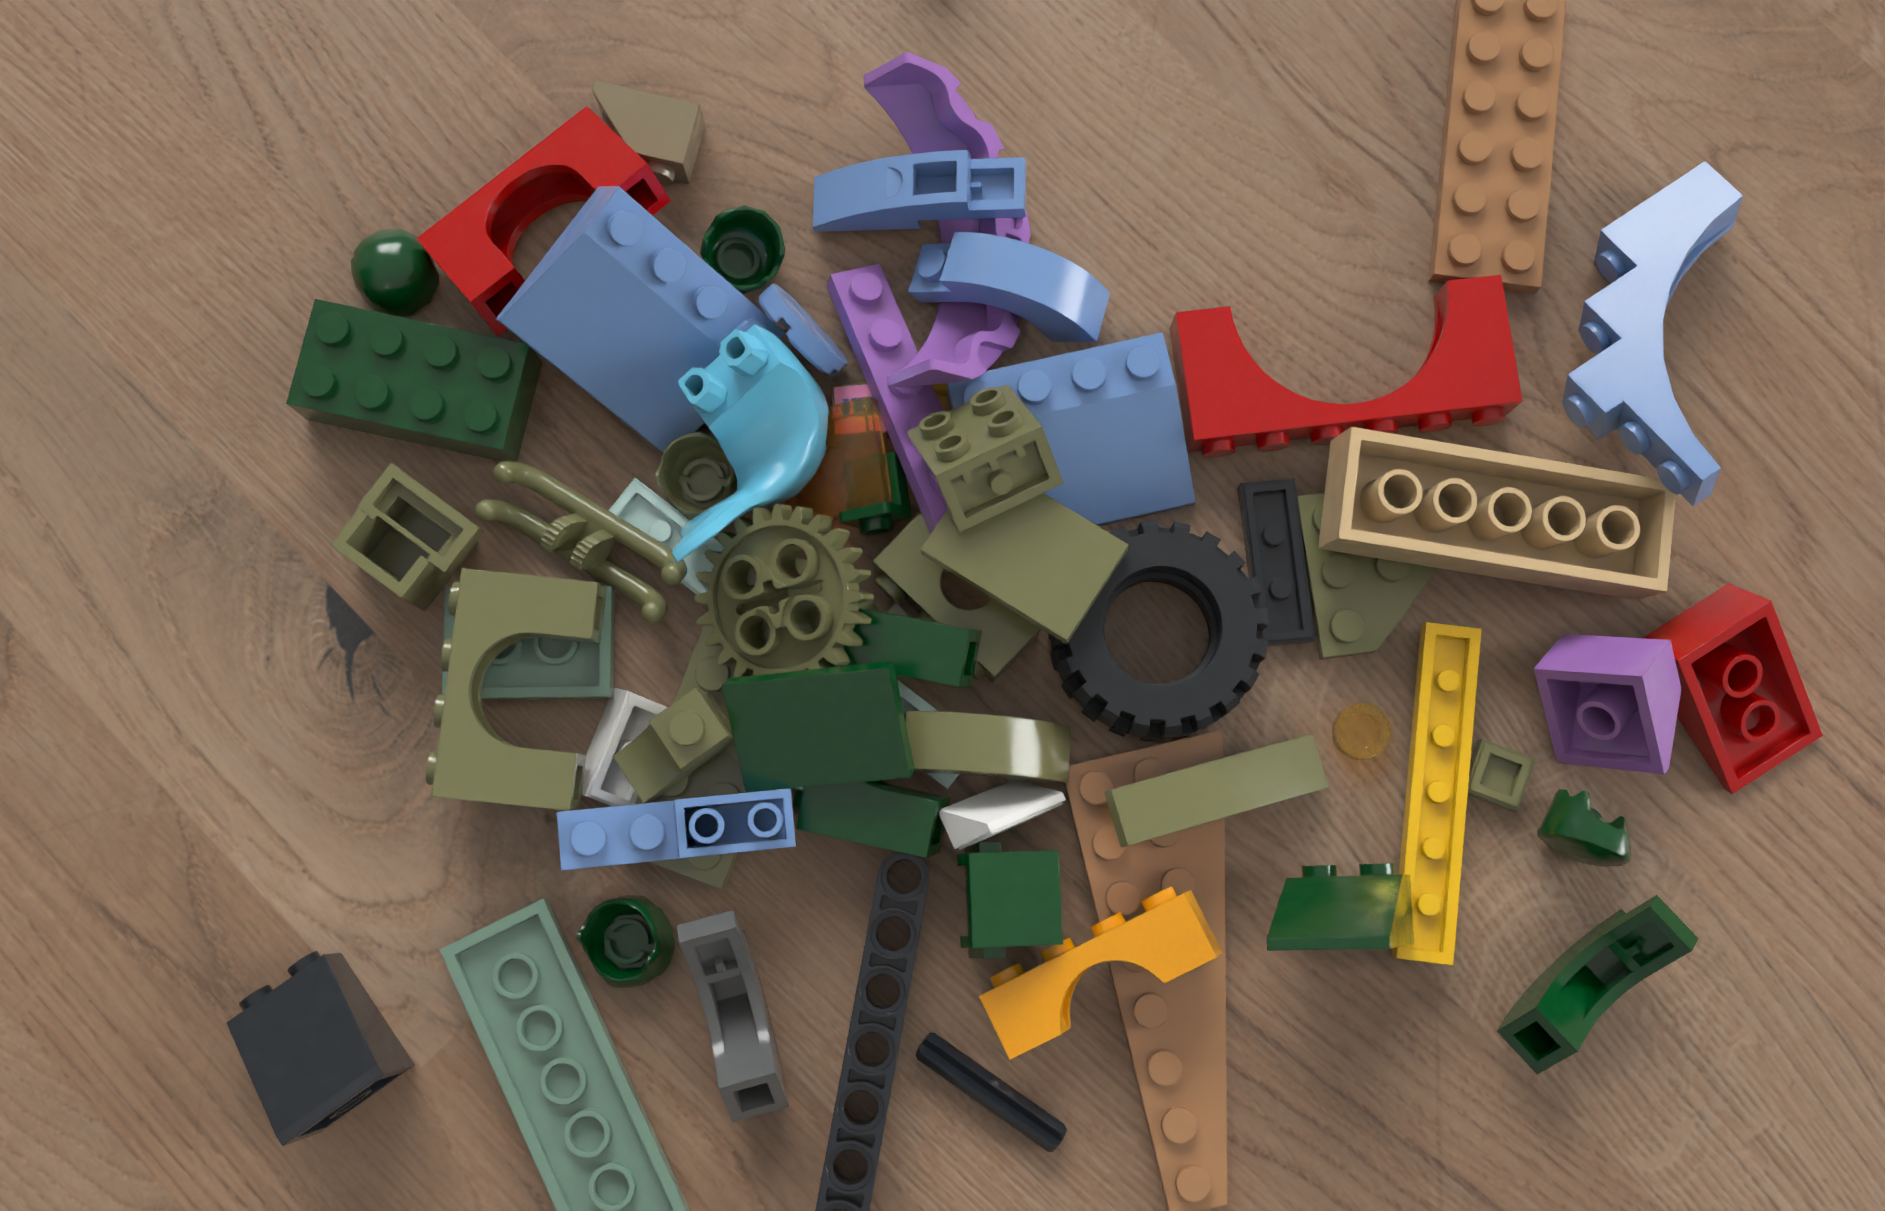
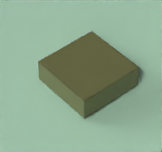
(1499, 775)

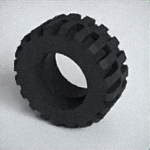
(1232, 651)

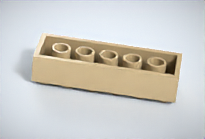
(1497, 514)

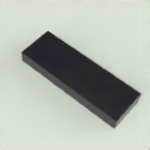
(1277, 559)

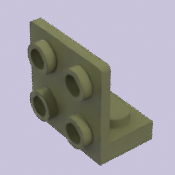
(986, 455)

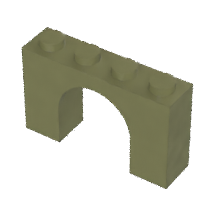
(491, 615)

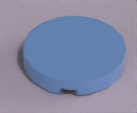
(802, 330)

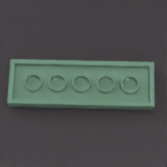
(560, 1067)

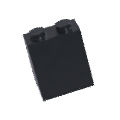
(315, 1046)

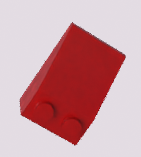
(1739, 685)

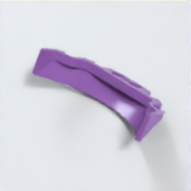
(931, 119)

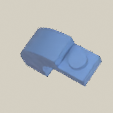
(1016, 277)

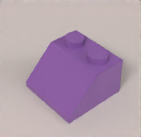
(1611, 701)

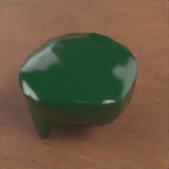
(1582, 833)
(627, 940)

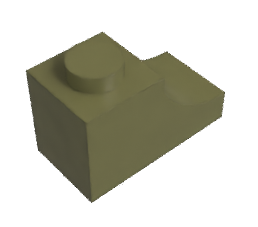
(675, 744)

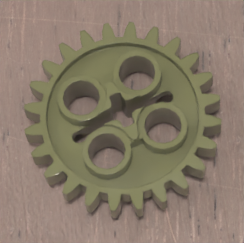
(772, 548)

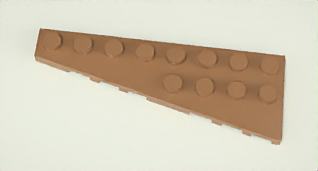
(1177, 1025)

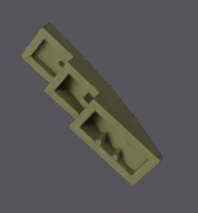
(1215, 790)

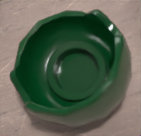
(744, 247)
(394, 272)

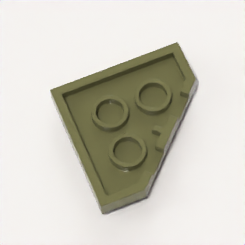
(1351, 595)

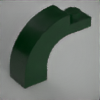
(1589, 977)

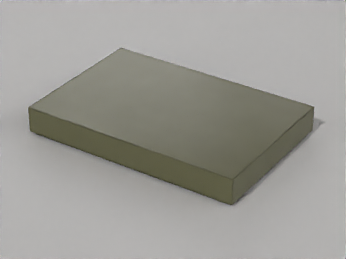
(1032, 560)

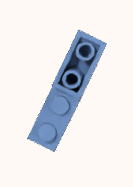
(919, 187)
(676, 829)

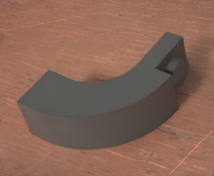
(735, 1014)

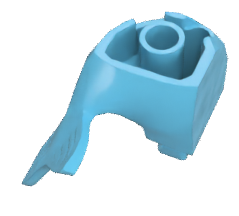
(766, 422)

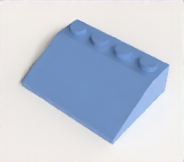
(629, 314)
(1108, 425)

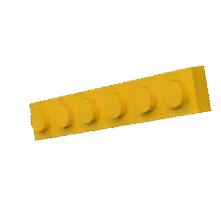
(1438, 786)

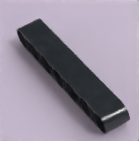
(857, 1074)

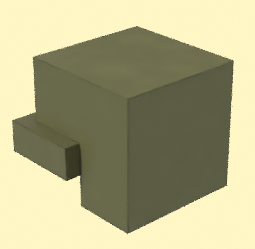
(407, 538)

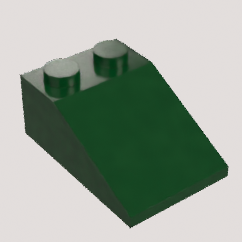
(1343, 911)

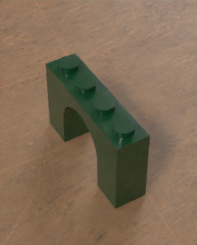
(876, 810)

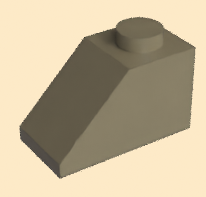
(656, 127)

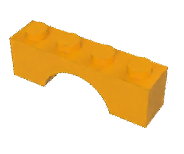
(1036, 1003)

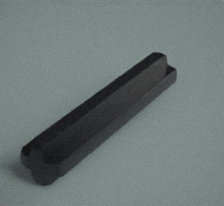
(991, 1092)

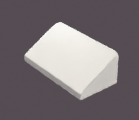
(620, 724)
(997, 811)

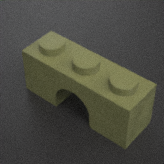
(918, 580)

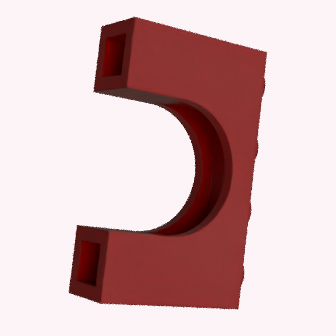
(480, 235)

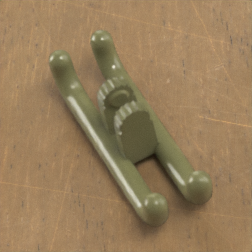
(585, 535)

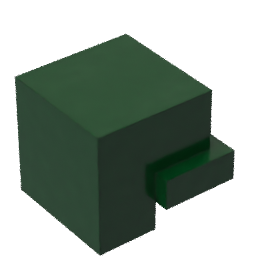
(1010, 899)

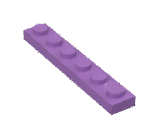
(883, 348)

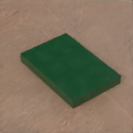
(819, 727)

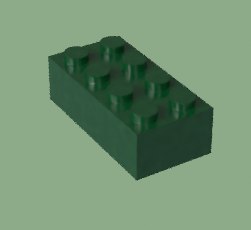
(415, 381)

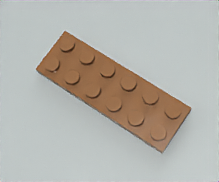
(1498, 142)

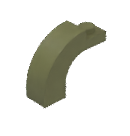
(989, 746)

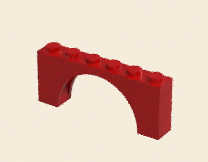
(1236, 404)

